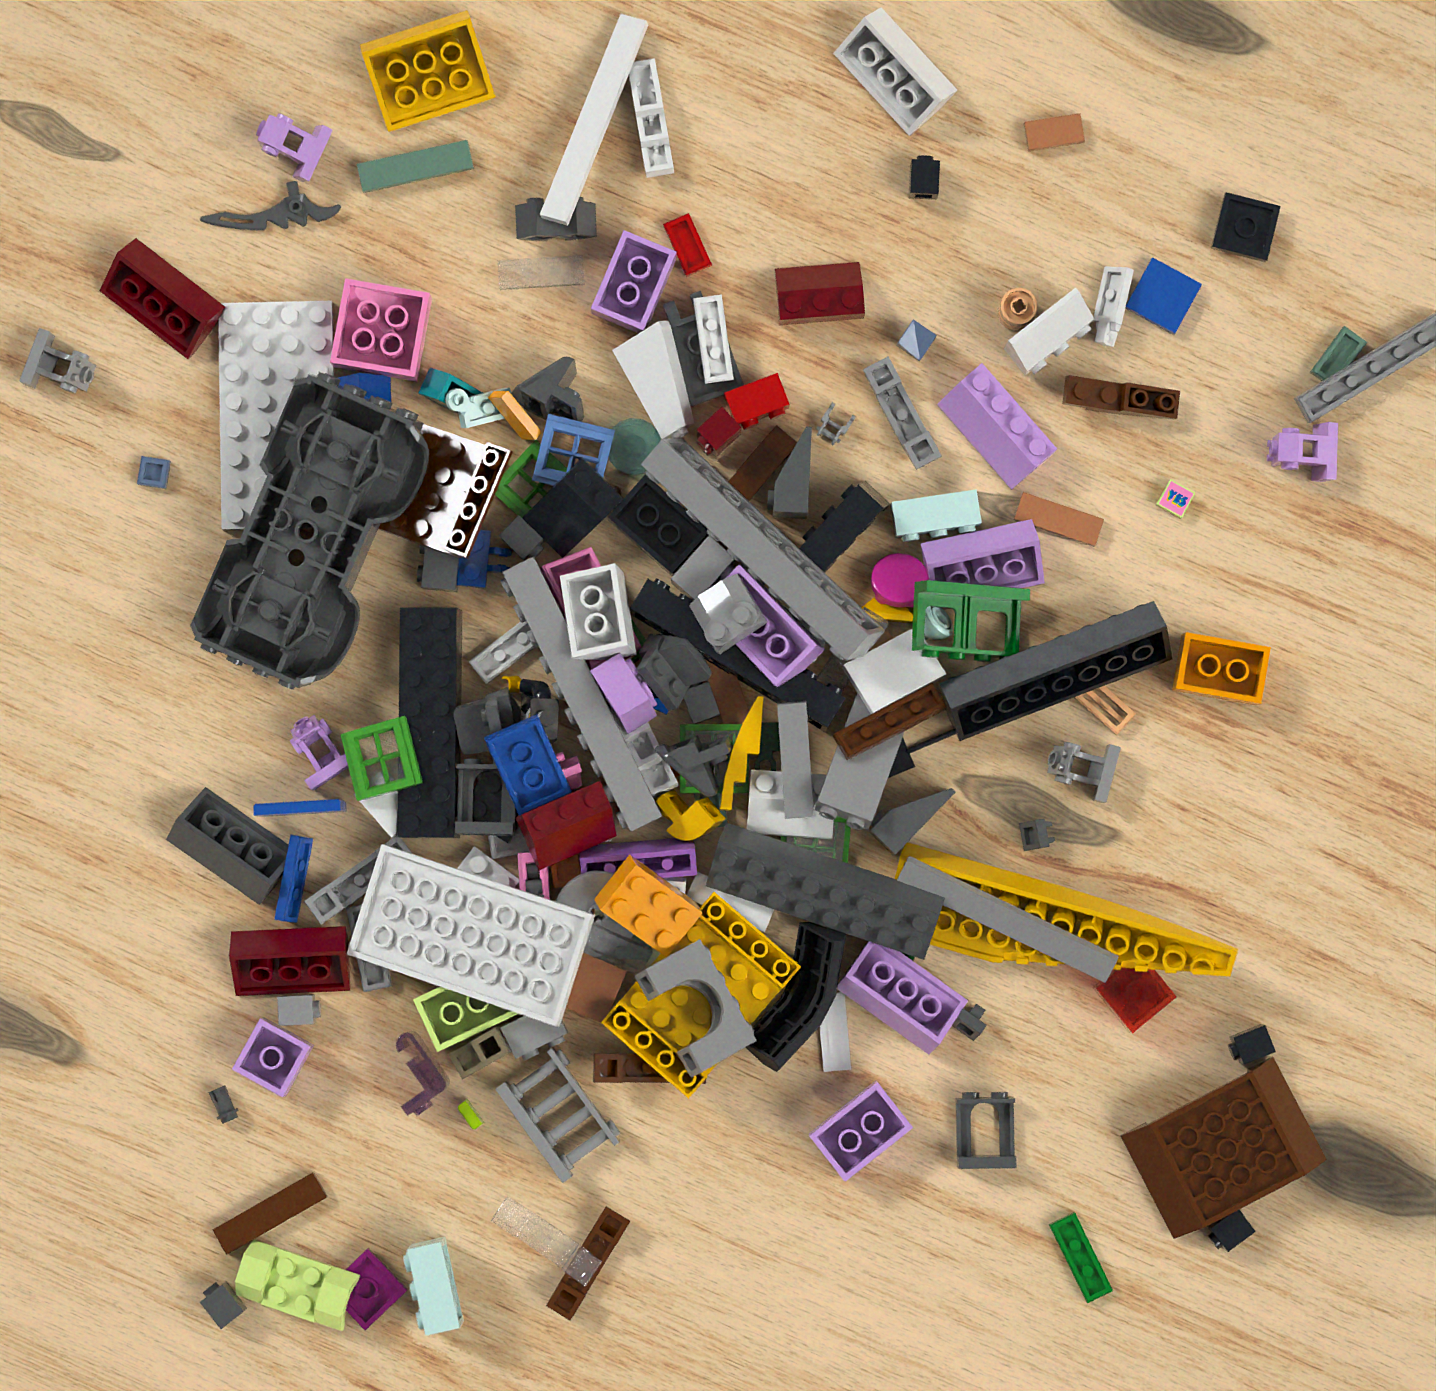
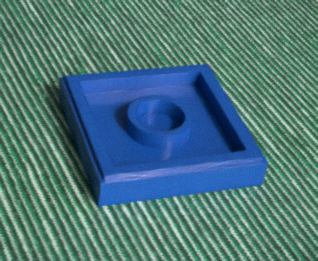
(1163, 296)

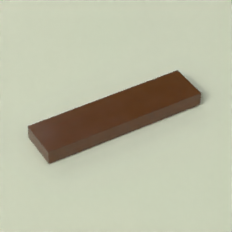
(889, 721)
(270, 1213)

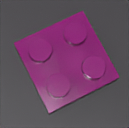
(374, 1291)

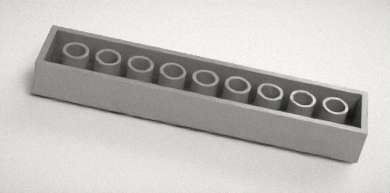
(762, 548)
(582, 695)

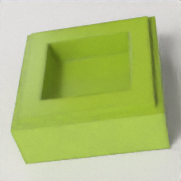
(470, 1114)

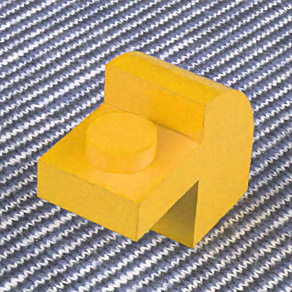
(689, 822)

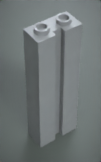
(856, 785)

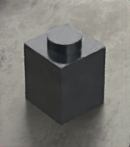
(924, 178)
(1251, 1044)
(1230, 1231)

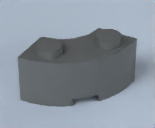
(534, 228)

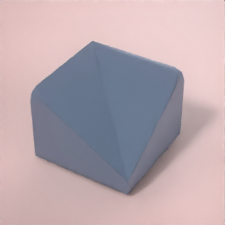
(916, 340)

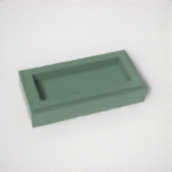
(1338, 354)

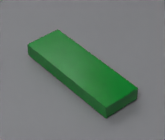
(1080, 1257)

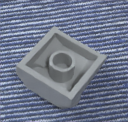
(727, 613)

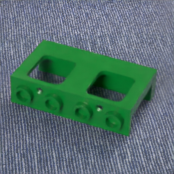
(967, 602)

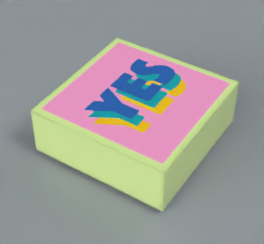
(1175, 499)

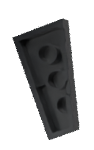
(843, 524)

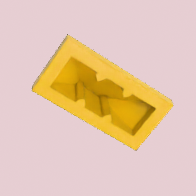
(890, 613)

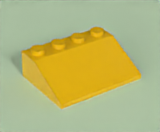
(427, 71)

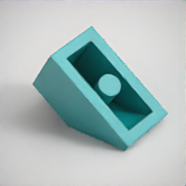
(439, 383)

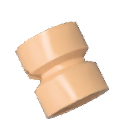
(1017, 309)

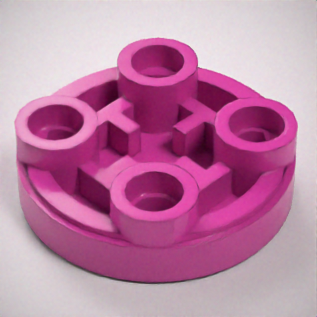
(895, 579)

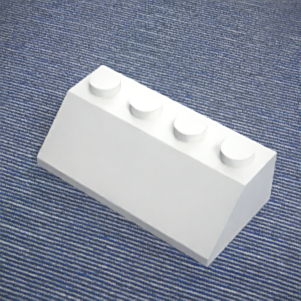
(894, 71)

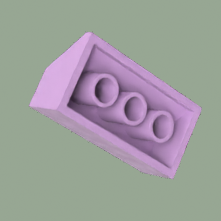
(996, 426)
(988, 557)
(780, 646)
(902, 995)

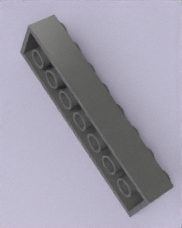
(824, 891)

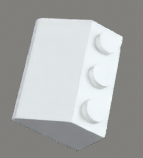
(1050, 333)
(598, 613)
(767, 808)

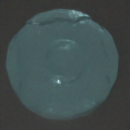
(632, 444)

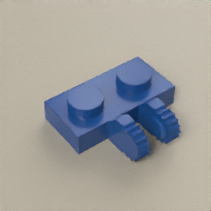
(474, 570)

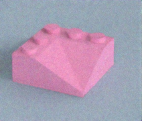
(381, 330)

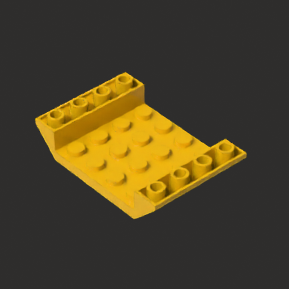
(677, 1018)

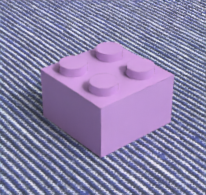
(624, 693)
(273, 1057)

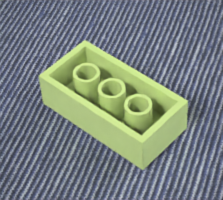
(455, 1016)

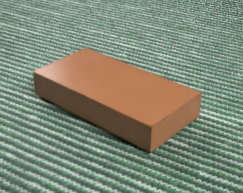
(1054, 132)

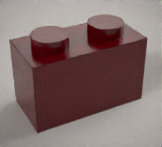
(717, 432)

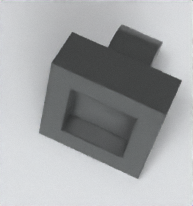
(1035, 834)
(970, 1023)

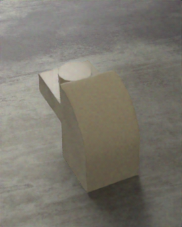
(479, 1052)

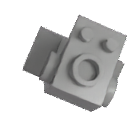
(44, 359)
(1099, 772)

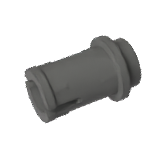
(223, 1104)

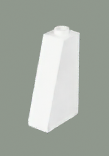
(657, 378)

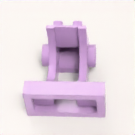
(273, 133)
(1287, 450)
(305, 733)

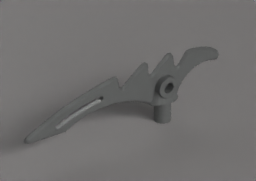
(293, 207)

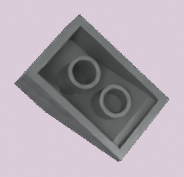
(792, 486)
(903, 822)

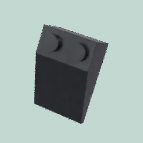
(572, 507)

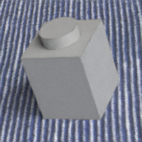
(298, 1010)

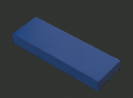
(293, 879)

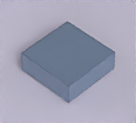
(153, 472)

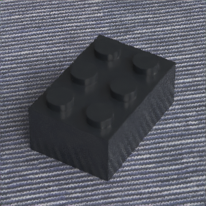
(658, 525)

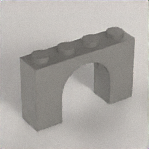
(728, 1028)

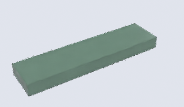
(415, 166)

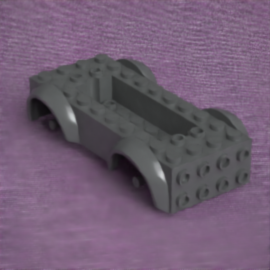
(369, 470)

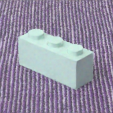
(936, 515)

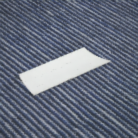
(835, 1037)

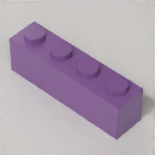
(663, 856)

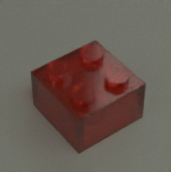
(1134, 996)

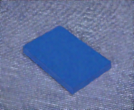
(528, 764)
(299, 807)

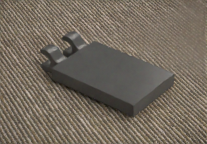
(689, 355)

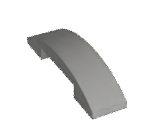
(901, 413)
(348, 887)

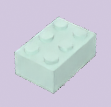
(433, 1286)

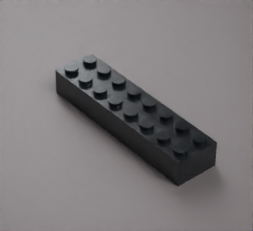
(674, 617)
(1056, 670)
(427, 697)

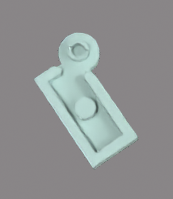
(473, 409)

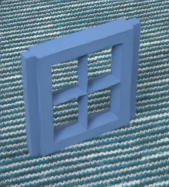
(579, 430)

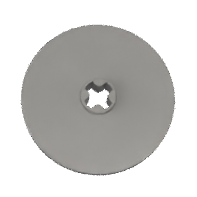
(581, 894)

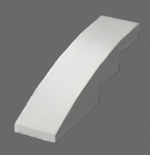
(650, 118)
(652, 767)

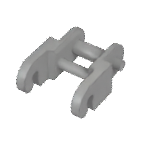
(826, 419)

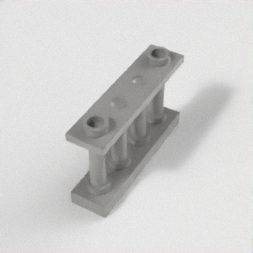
(547, 1140)

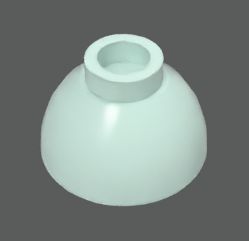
(937, 624)

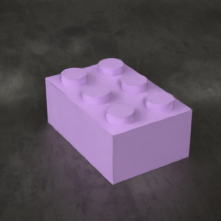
(633, 282)
(860, 1131)

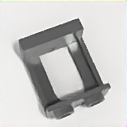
(465, 824)
(1005, 1109)

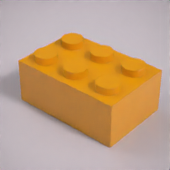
(1221, 668)
(648, 906)

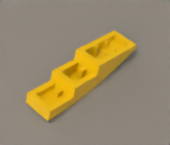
(745, 744)

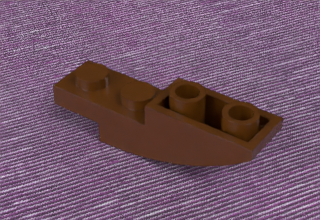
(1121, 398)

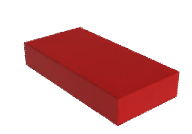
(687, 244)

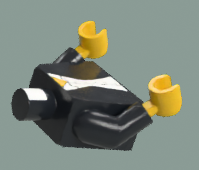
(537, 699)

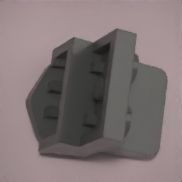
(550, 391)
(671, 667)
(484, 718)
(693, 758)

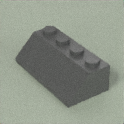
(230, 845)

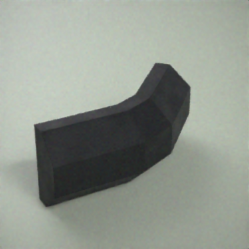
(805, 998)

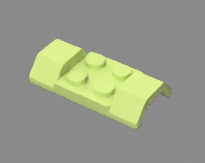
(295, 1284)

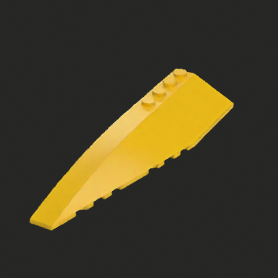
(1134, 936)

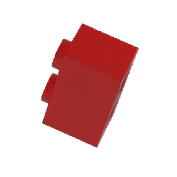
(757, 401)

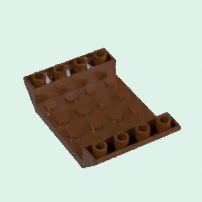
(453, 494)
(1224, 1149)

